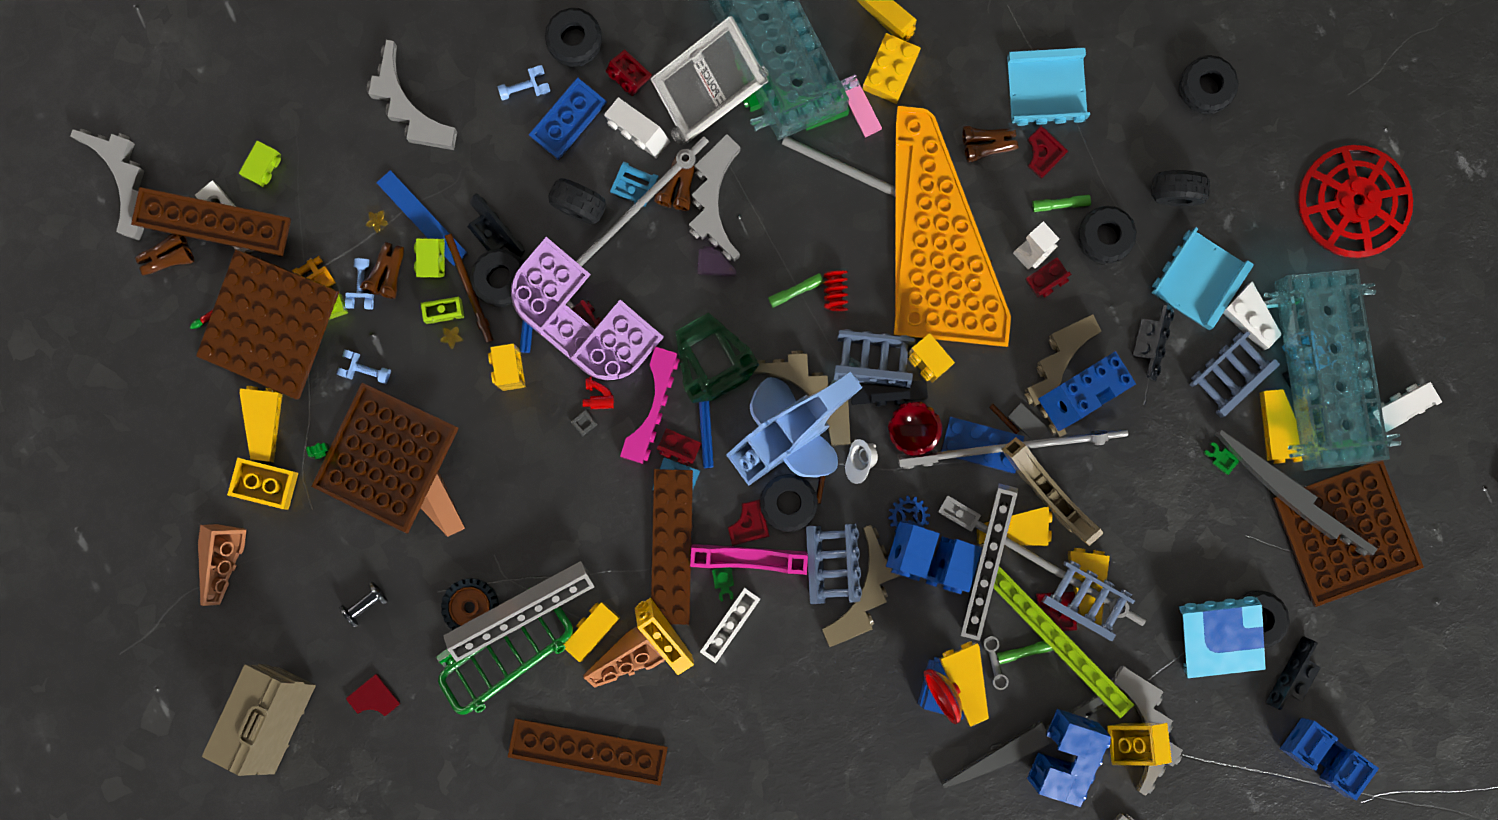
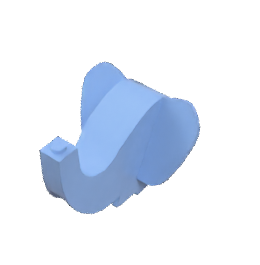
(791, 430)

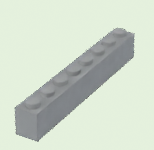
(989, 561)
(518, 611)

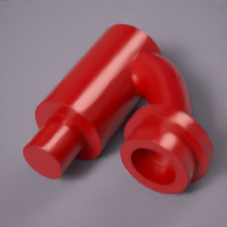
(598, 402)

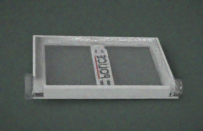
(708, 80)

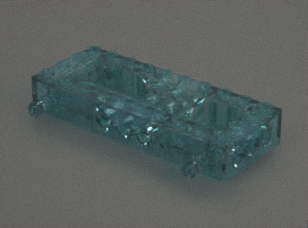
(785, 105)
(1317, 370)

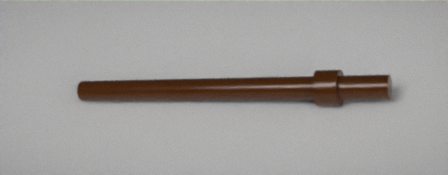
(482, 321)

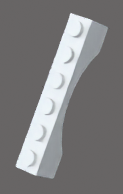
(1037, 247)

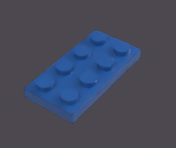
(568, 118)
(965, 434)

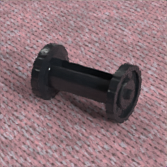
(363, 604)

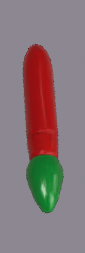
(199, 322)

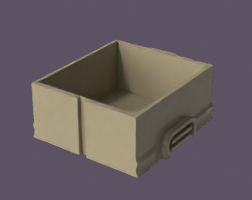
(258, 720)

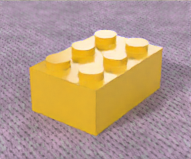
(891, 68)
(930, 358)
(507, 366)
(262, 484)
(591, 631)
(1140, 744)

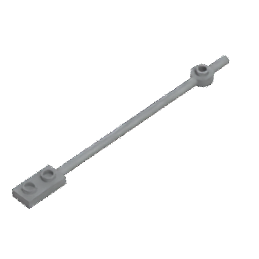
(646, 197)
(1098, 437)
(969, 519)

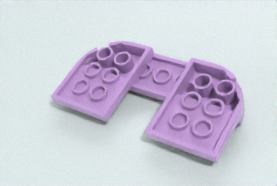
(540, 296)

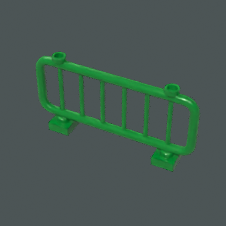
(477, 704)

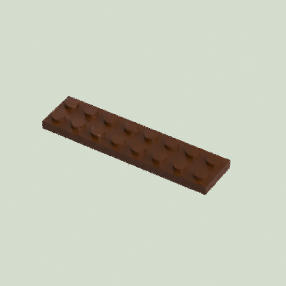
(211, 221)
(672, 543)
(587, 751)

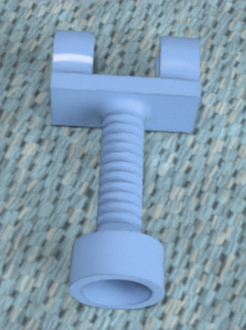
(534, 72)
(361, 265)
(382, 375)

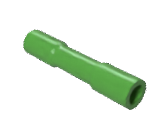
(1048, 204)
(806, 285)
(1014, 654)

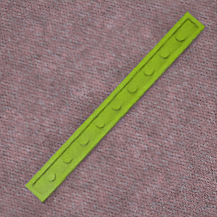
(1061, 644)

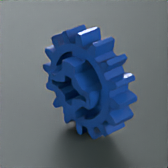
(915, 509)

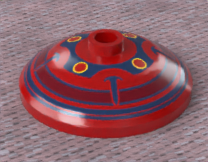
(945, 694)

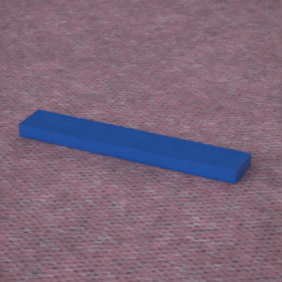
(416, 212)

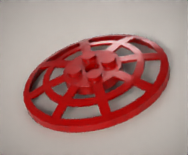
(1345, 203)

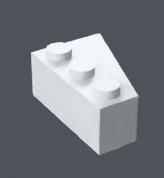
(637, 128)
(1251, 315)
(1409, 404)

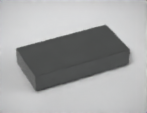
(1028, 422)

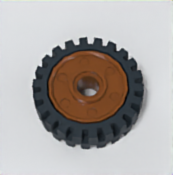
(461, 593)

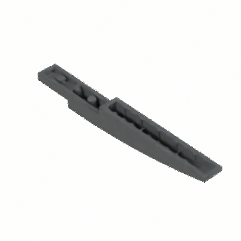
(1294, 495)
(1017, 747)

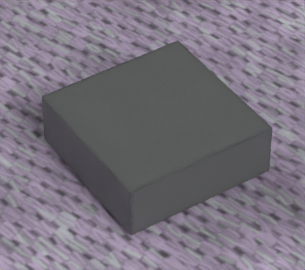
(584, 422)

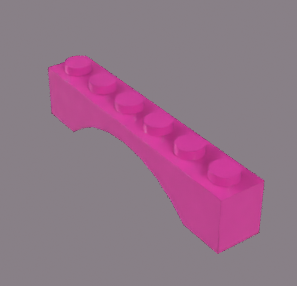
(637, 444)
(741, 557)

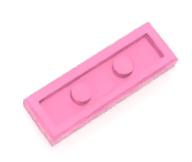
(863, 111)

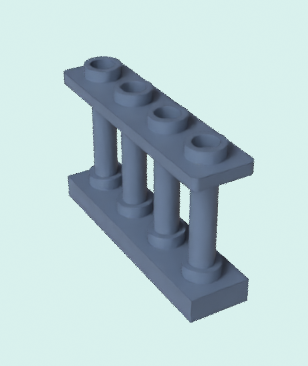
(872, 376)
(1238, 392)
(815, 564)
(1088, 619)

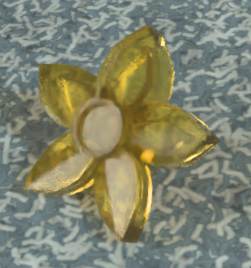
(376, 220)
(451, 337)

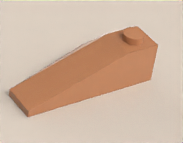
(441, 509)
(218, 553)
(625, 657)

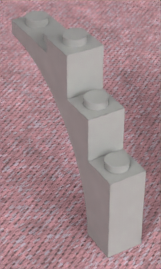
(388, 88)
(127, 174)
(708, 222)
(1145, 698)

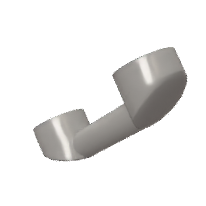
(999, 681)

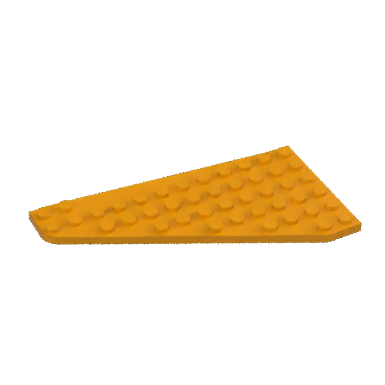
(940, 259)

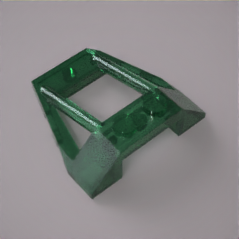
(707, 389)

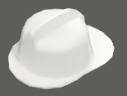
(860, 460)

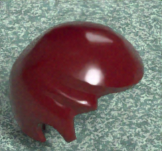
(915, 428)

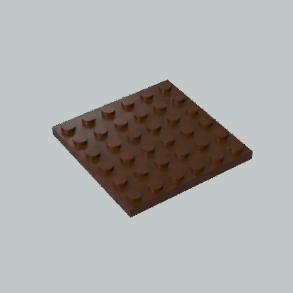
(267, 324)
(385, 457)
(1367, 506)

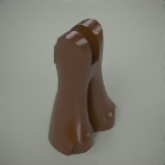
(974, 136)
(666, 194)
(179, 256)
(373, 282)

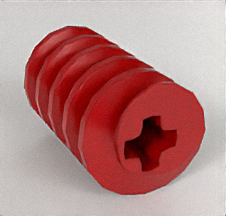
(834, 290)

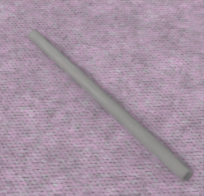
(838, 165)

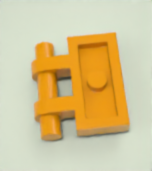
(319, 275)

